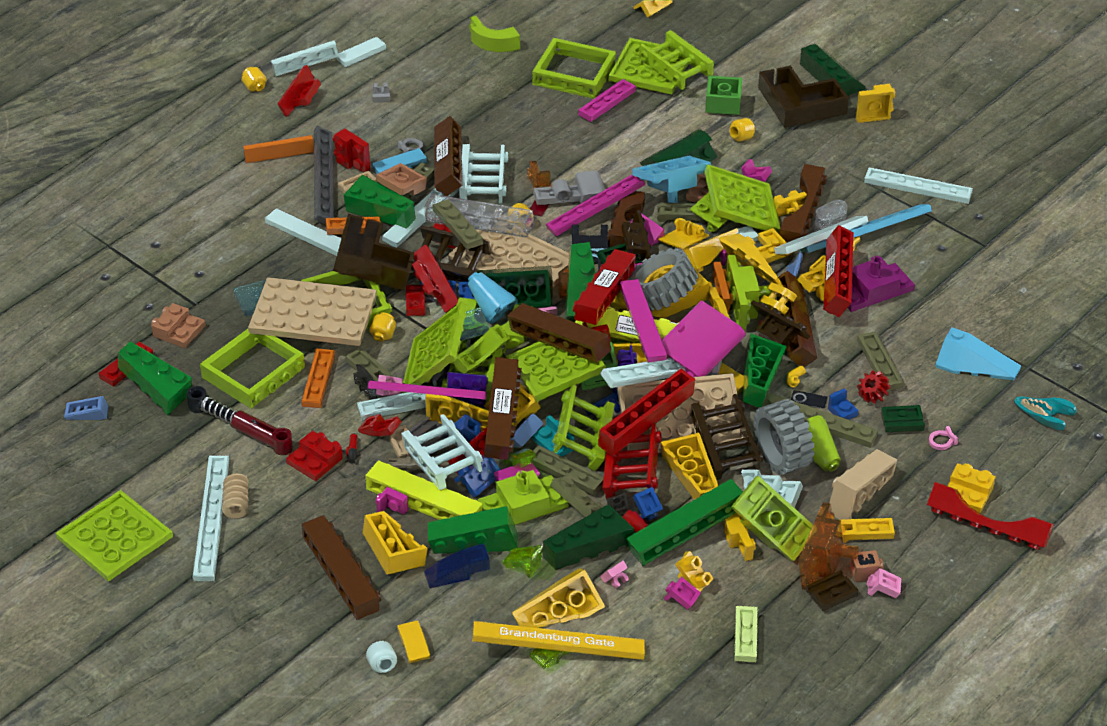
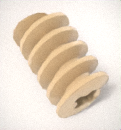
(235, 496)

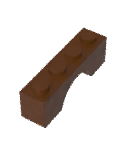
(623, 213)

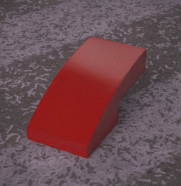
(415, 300)
(378, 426)

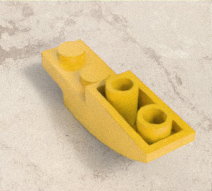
(737, 536)

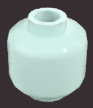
(381, 657)

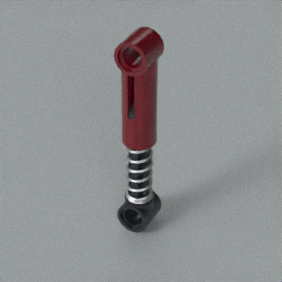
(278, 438)

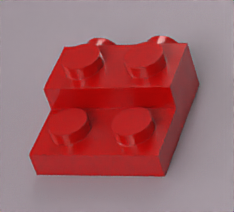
(351, 150)
(315, 455)

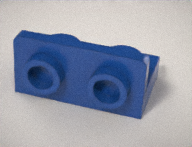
(478, 481)

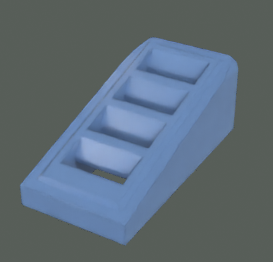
(94, 409)

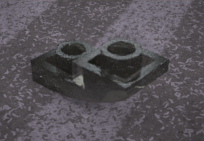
(362, 378)
(622, 504)

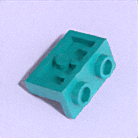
(545, 435)

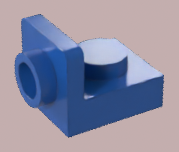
(840, 406)
(648, 504)

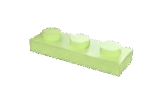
(746, 634)

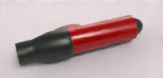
(351, 450)

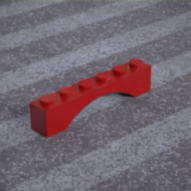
(950, 500)

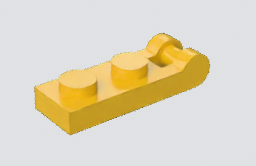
(867, 529)

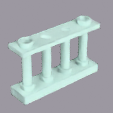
(467, 167)
(430, 464)

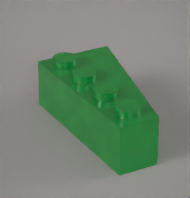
(374, 200)
(580, 273)
(761, 366)
(155, 377)
(490, 527)

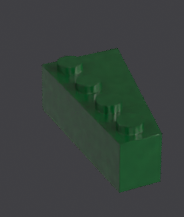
(587, 537)

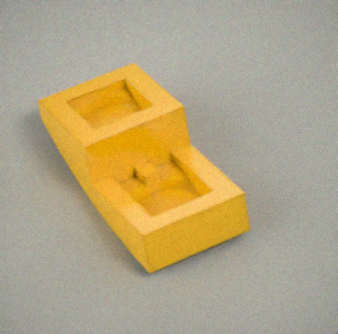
(413, 641)

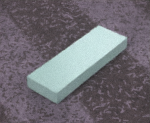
(361, 51)

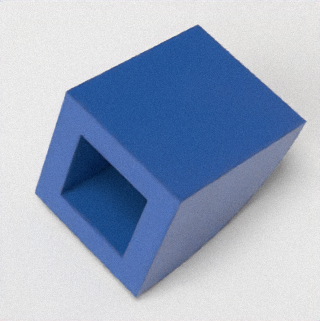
(468, 427)

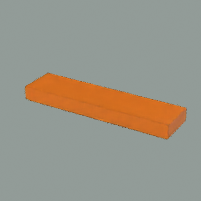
(278, 149)
(318, 378)

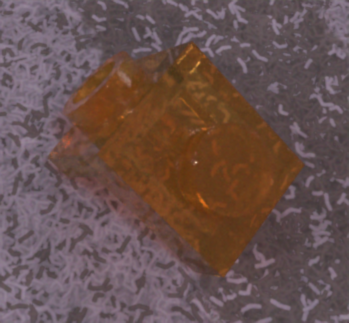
(537, 177)

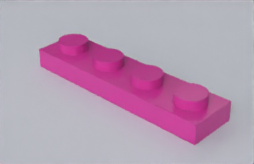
(607, 100)

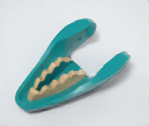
(1044, 408)

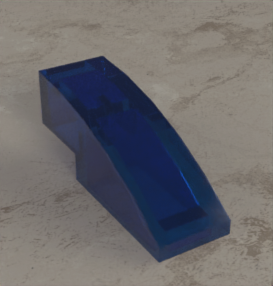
(458, 566)

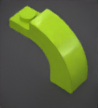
(493, 40)
(481, 350)

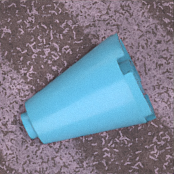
(490, 297)

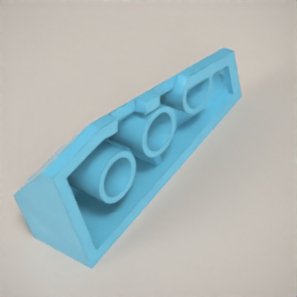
(969, 354)

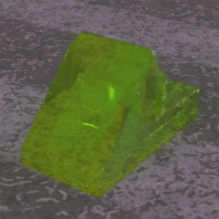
(525, 557)

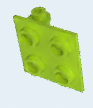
(704, 209)

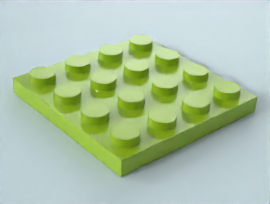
(638, 72)
(741, 199)
(435, 346)
(552, 370)
(114, 535)

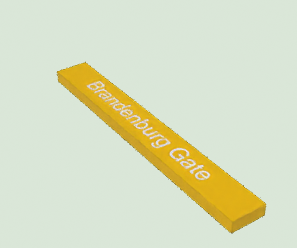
(558, 640)

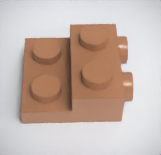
(402, 180)
(177, 325)

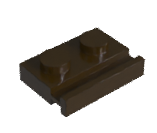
(832, 590)

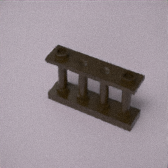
(446, 238)
(712, 449)

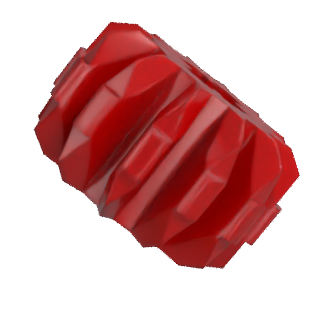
(873, 387)

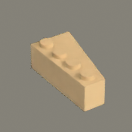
(860, 483)

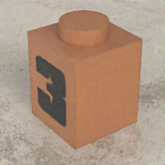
(865, 565)

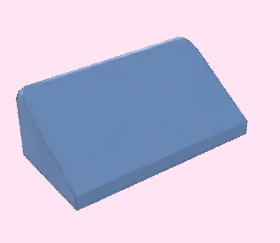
(795, 265)
(526, 430)

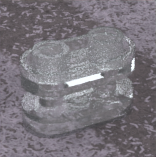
(830, 214)

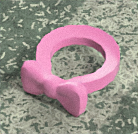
(953, 439)

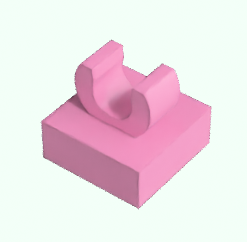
(614, 573)

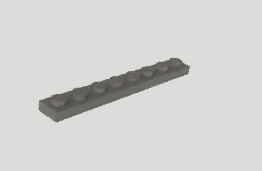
(323, 174)

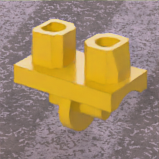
(789, 204)
(692, 572)

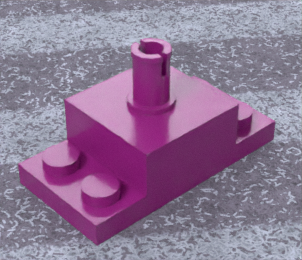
(877, 282)

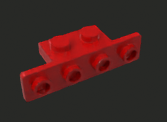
(300, 91)
(433, 278)

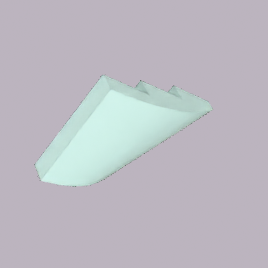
(787, 489)

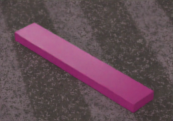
(594, 204)
(643, 321)
(427, 390)

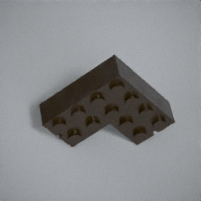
(798, 102)
(370, 260)

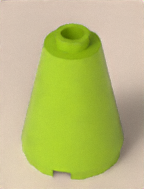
(824, 448)

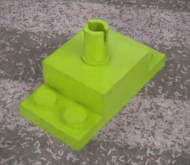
(744, 290)
(525, 497)
(772, 518)

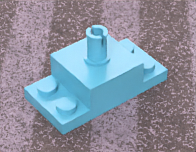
(672, 175)

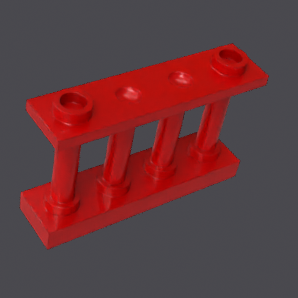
(612, 468)

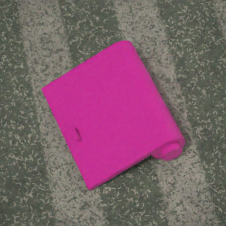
(702, 339)

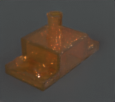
(823, 548)

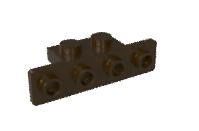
(636, 237)
(777, 327)

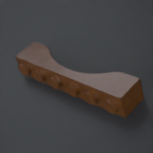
(811, 183)

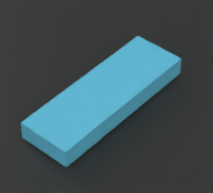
(409, 159)

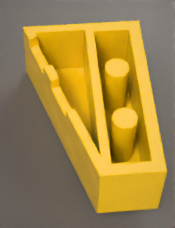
(391, 545)

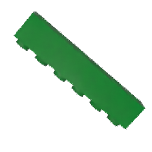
(684, 523)

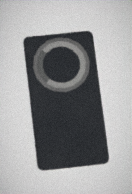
(809, 399)

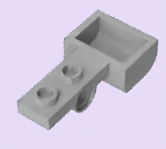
(585, 187)

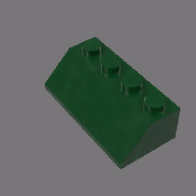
(825, 67)
(528, 284)

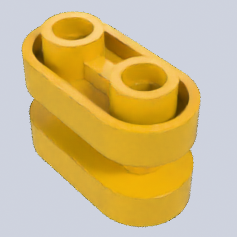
(778, 291)

